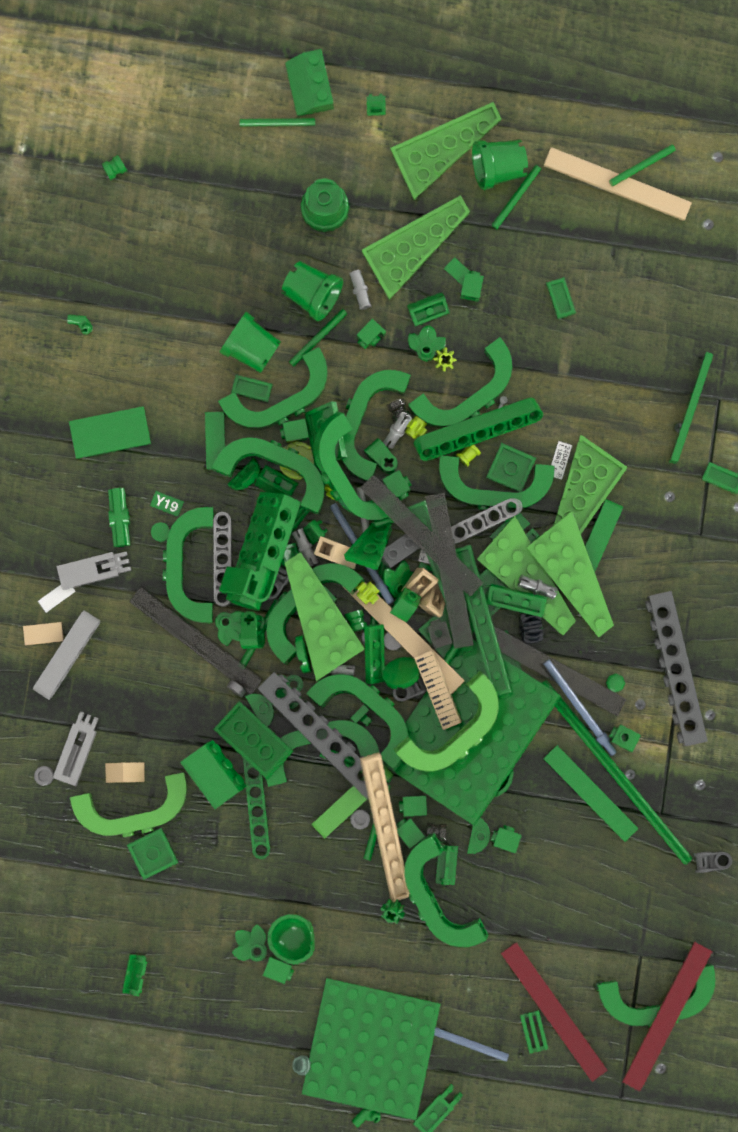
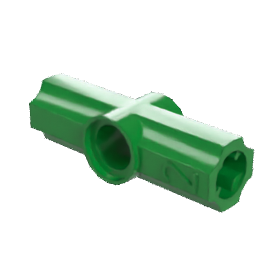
(119, 517)

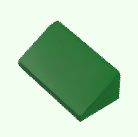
(428, 309)
(275, 482)

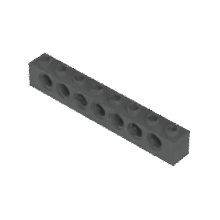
(666, 601)
(269, 689)

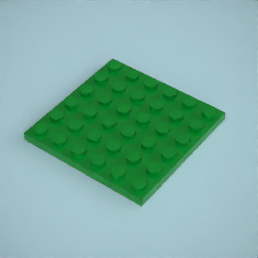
(371, 1048)

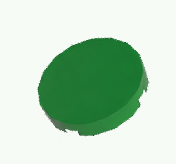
(303, 654)
(401, 673)

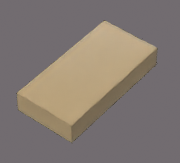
(43, 633)

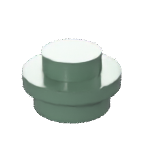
(301, 1065)

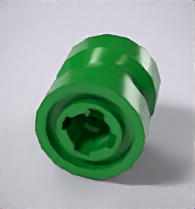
(114, 167)
(356, 620)

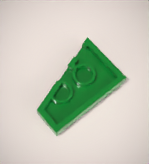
(369, 546)

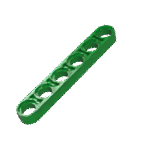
(252, 802)

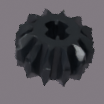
(530, 628)

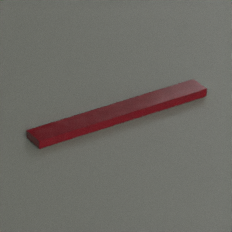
(554, 1011)
(667, 1016)

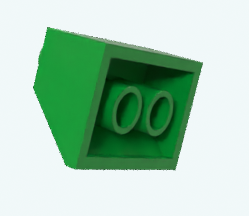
(309, 83)
(213, 774)

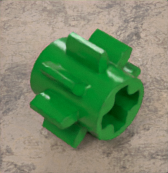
(392, 911)

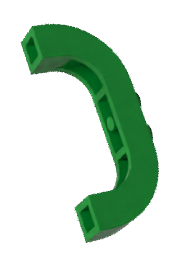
(380, 381)
(283, 410)
(438, 418)
(273, 452)
(332, 474)
(486, 499)
(173, 556)
(286, 607)
(334, 685)
(351, 730)
(429, 909)
(698, 999)

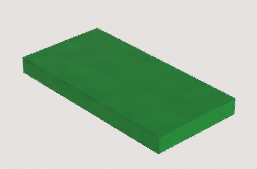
(110, 432)
(253, 740)

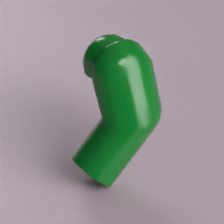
(82, 321)
(368, 1115)

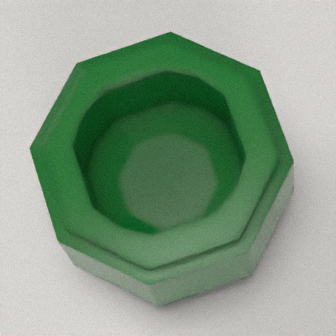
(615, 682)

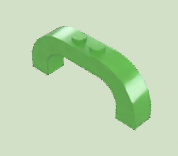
(464, 739)
(90, 819)

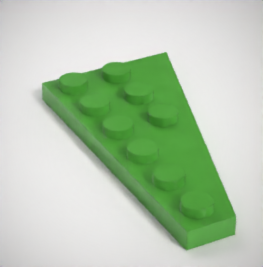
(435, 151)
(405, 250)
(588, 482)
(509, 559)
(568, 564)
(324, 627)

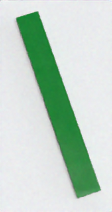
(484, 628)

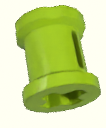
(468, 454)

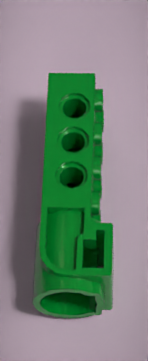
(261, 552)

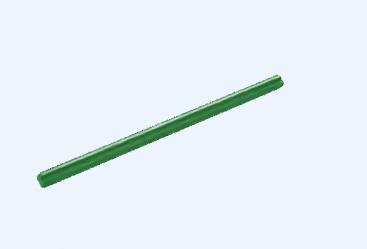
(621, 779)

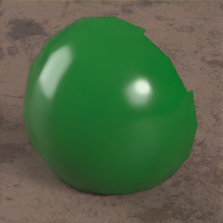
(291, 939)

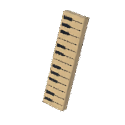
(438, 690)

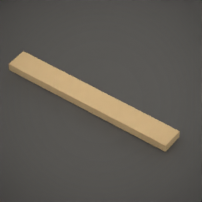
(628, 188)
(408, 637)
(385, 826)

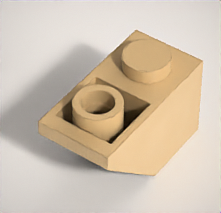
(333, 551)

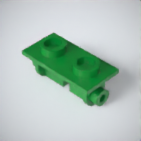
(447, 865)
(135, 969)

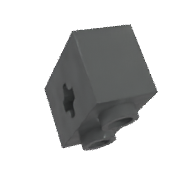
(399, 551)

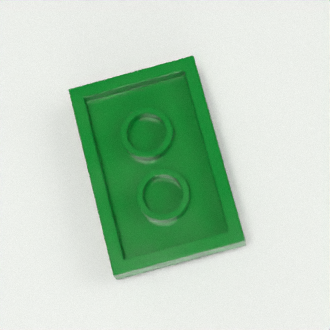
(315, 419)

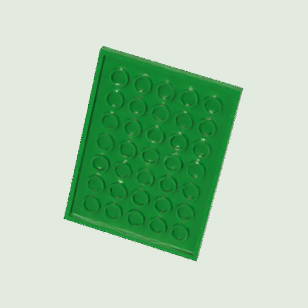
(475, 779)

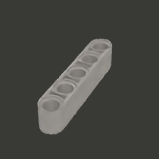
(487, 521)
(220, 550)
(66, 655)

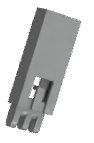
(85, 570)
(74, 756)

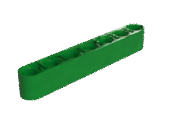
(478, 429)

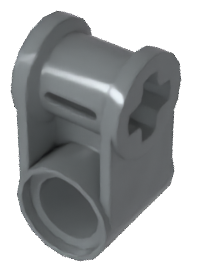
(280, 583)
(412, 691)
(710, 861)

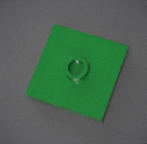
(511, 468)
(152, 853)

